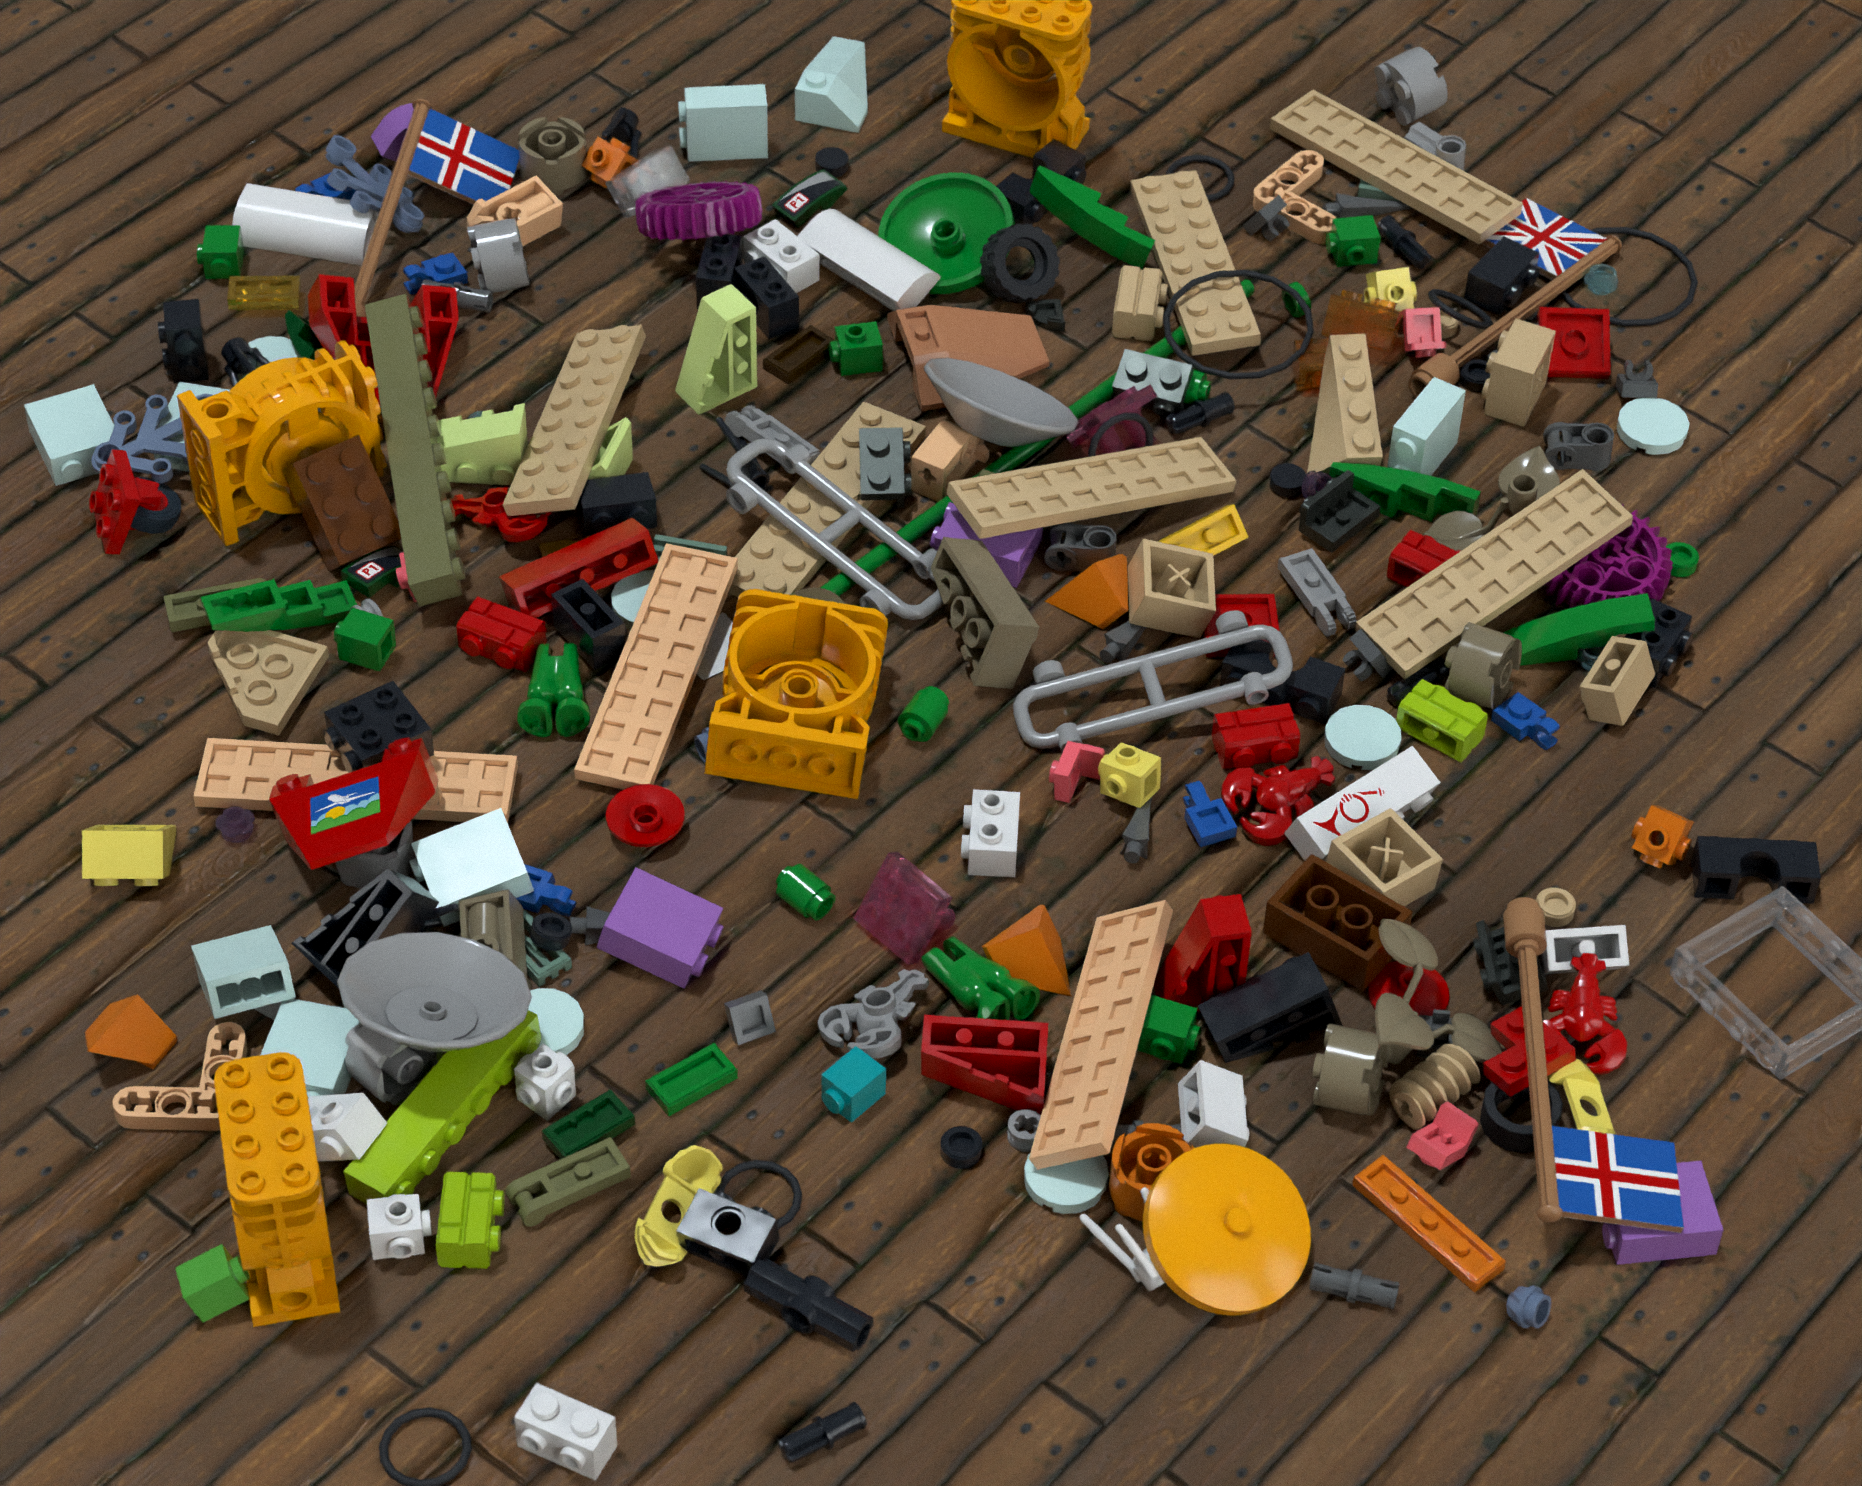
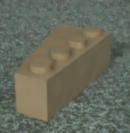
(984, 611)

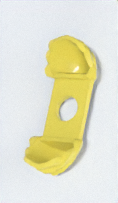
(1582, 1084)
(683, 1176)

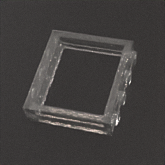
(1811, 939)

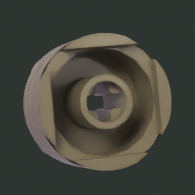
(553, 153)
(1483, 666)
(1350, 1070)

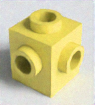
(1391, 286)
(1130, 775)

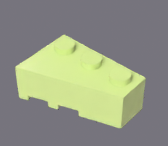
(720, 351)
(484, 447)

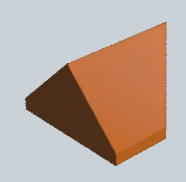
(1097, 593)
(1032, 952)
(130, 1032)

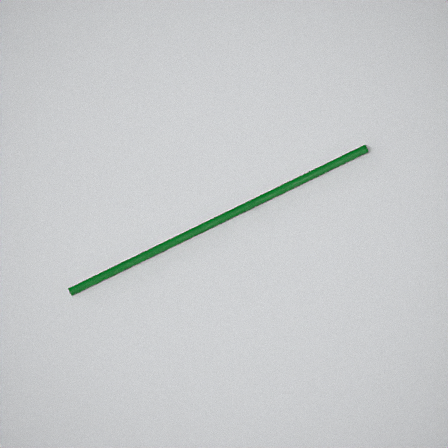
(1006, 462)

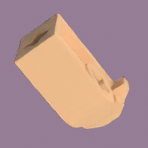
(531, 205)
(945, 458)

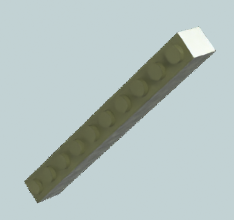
(414, 450)

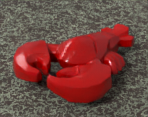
(489, 512)
(1278, 794)
(1584, 1015)

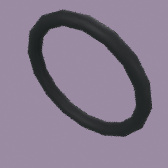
(1203, 158)
(1456, 315)
(1116, 419)
(768, 1165)
(420, 1413)

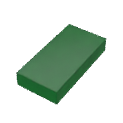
(691, 1079)

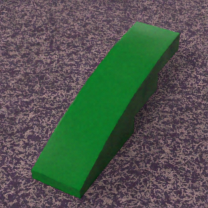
(1080, 210)
(1409, 491)
(278, 608)
(1582, 627)

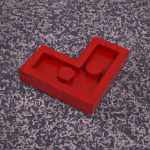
(1510, 1068)

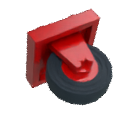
(130, 503)

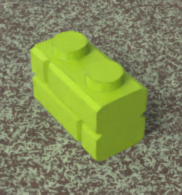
(1442, 720)
(467, 1220)

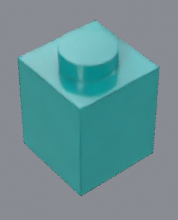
(853, 1084)

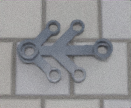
(340, 152)
(148, 440)

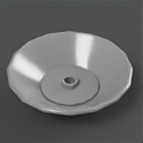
(998, 404)
(434, 991)

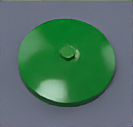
(946, 224)

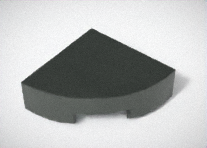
(1046, 314)

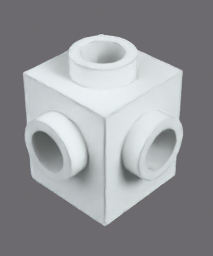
(545, 1081)
(397, 1226)

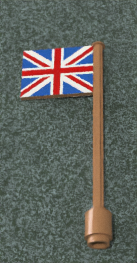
(1564, 257)

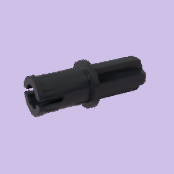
(1403, 241)
(1200, 413)
(822, 1433)

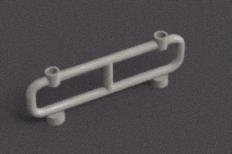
(747, 495)
(1232, 631)

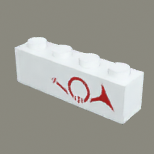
(1396, 784)

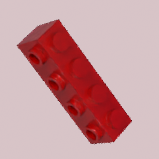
(596, 559)

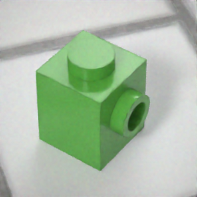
(213, 1282)

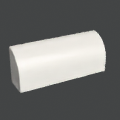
(303, 224)
(868, 261)

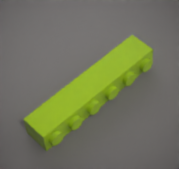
(438, 1114)

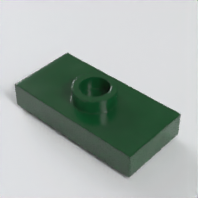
(588, 1125)

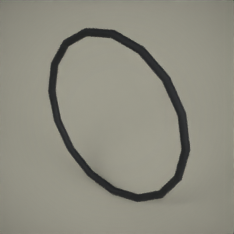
(1642, 322)
(1240, 375)

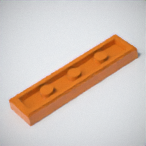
(1429, 1223)

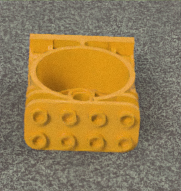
(1005, 69)
(269, 421)
(797, 693)
(275, 1188)

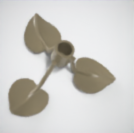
(1521, 481)
(1400, 1025)

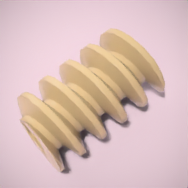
(1432, 1083)

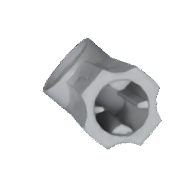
(1448, 148)

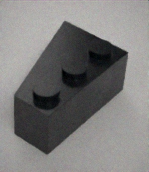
(378, 910)
(1270, 1009)

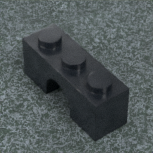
(1052, 156)
(1309, 691)
(1722, 861)

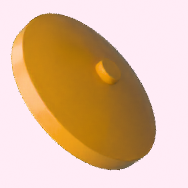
(1226, 1229)

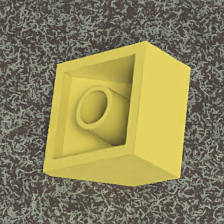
(127, 853)

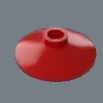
(645, 815)
(1395, 978)

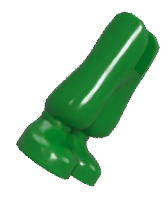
(553, 684)
(980, 982)

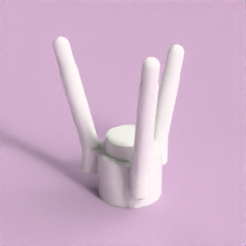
(1141, 1265)

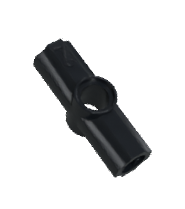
(808, 1304)

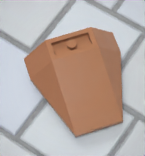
(977, 336)

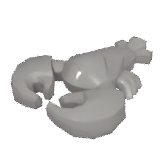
(874, 1015)

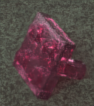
(1126, 402)
(904, 908)

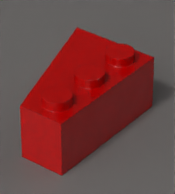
(1208, 953)
(988, 1058)

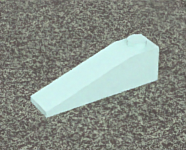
(834, 87)

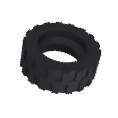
(994, 263)

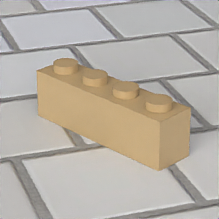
(1346, 408)

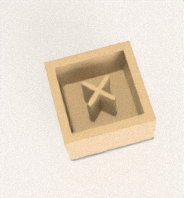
(1518, 372)
(1171, 588)
(1387, 858)

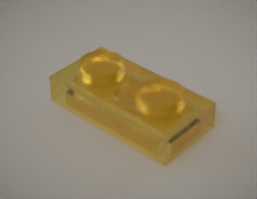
(264, 292)

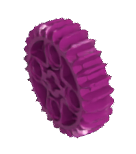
(698, 210)
(1617, 568)

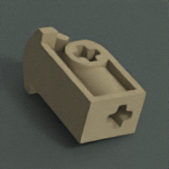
(497, 923)

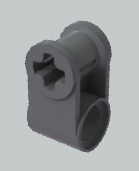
(1581, 446)
(1081, 546)

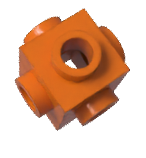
(607, 160)
(1675, 832)

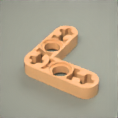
(1315, 221)
(203, 1096)

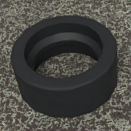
(1504, 1132)

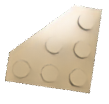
(266, 673)

